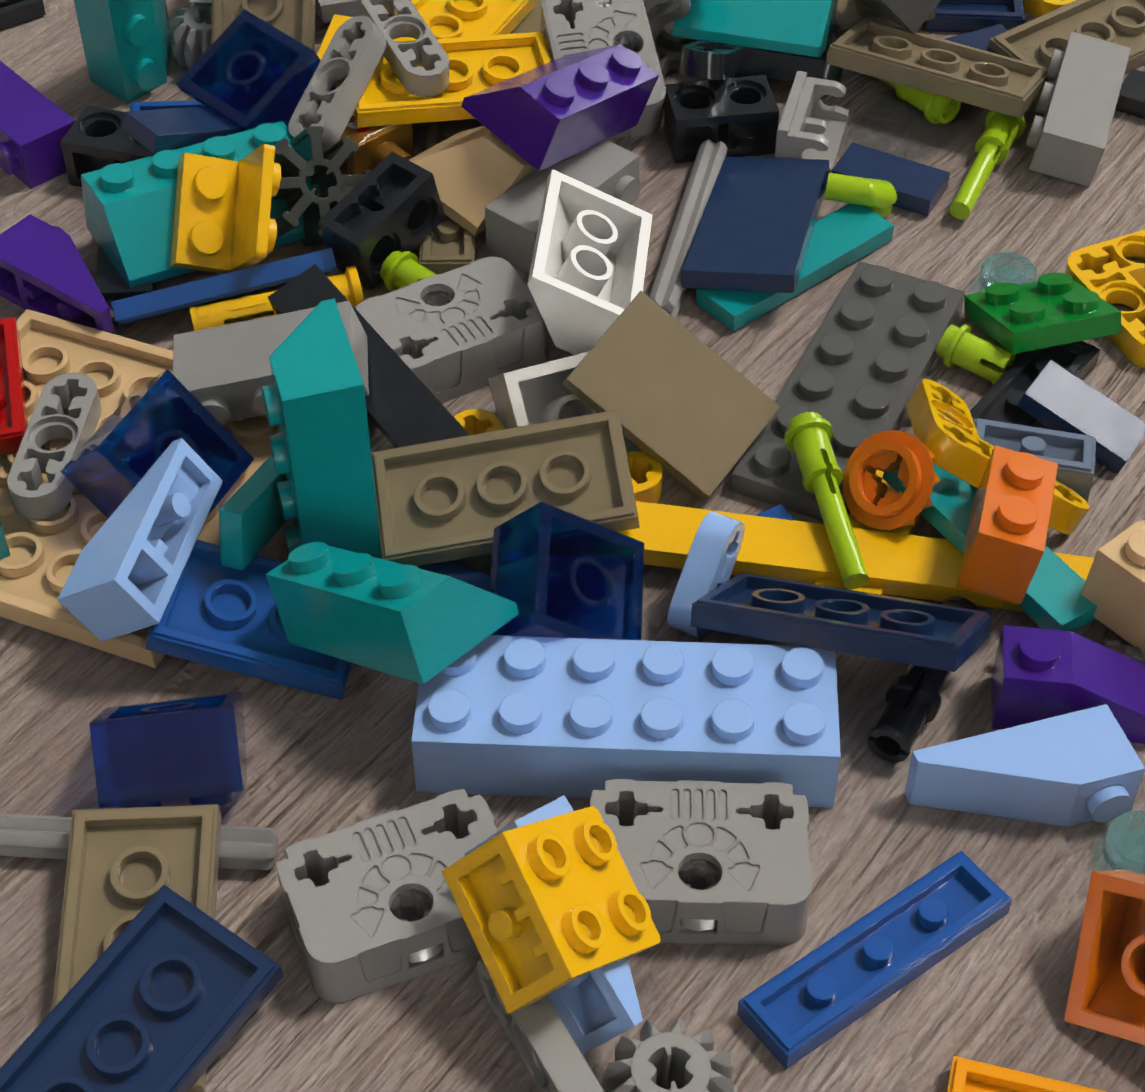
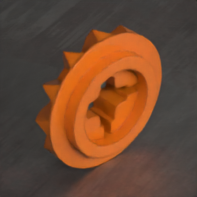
(866, 492)

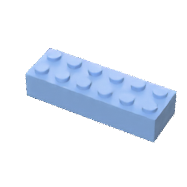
(595, 710)

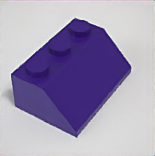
(566, 104)

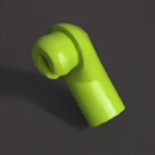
(868, 192)

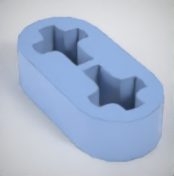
(706, 567)

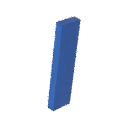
(218, 287)
(872, 959)

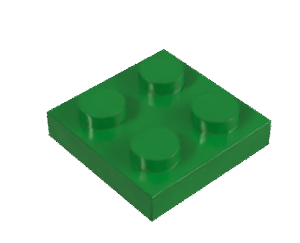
(1041, 313)

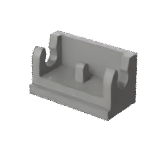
(808, 125)

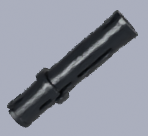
(899, 724)

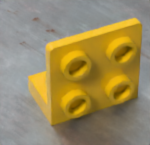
(224, 211)
(550, 905)

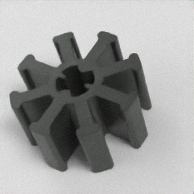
(308, 162)

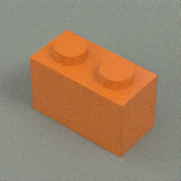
(1008, 525)

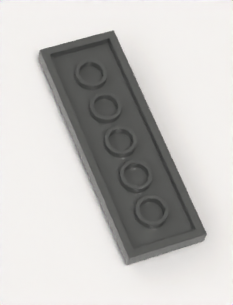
(854, 375)

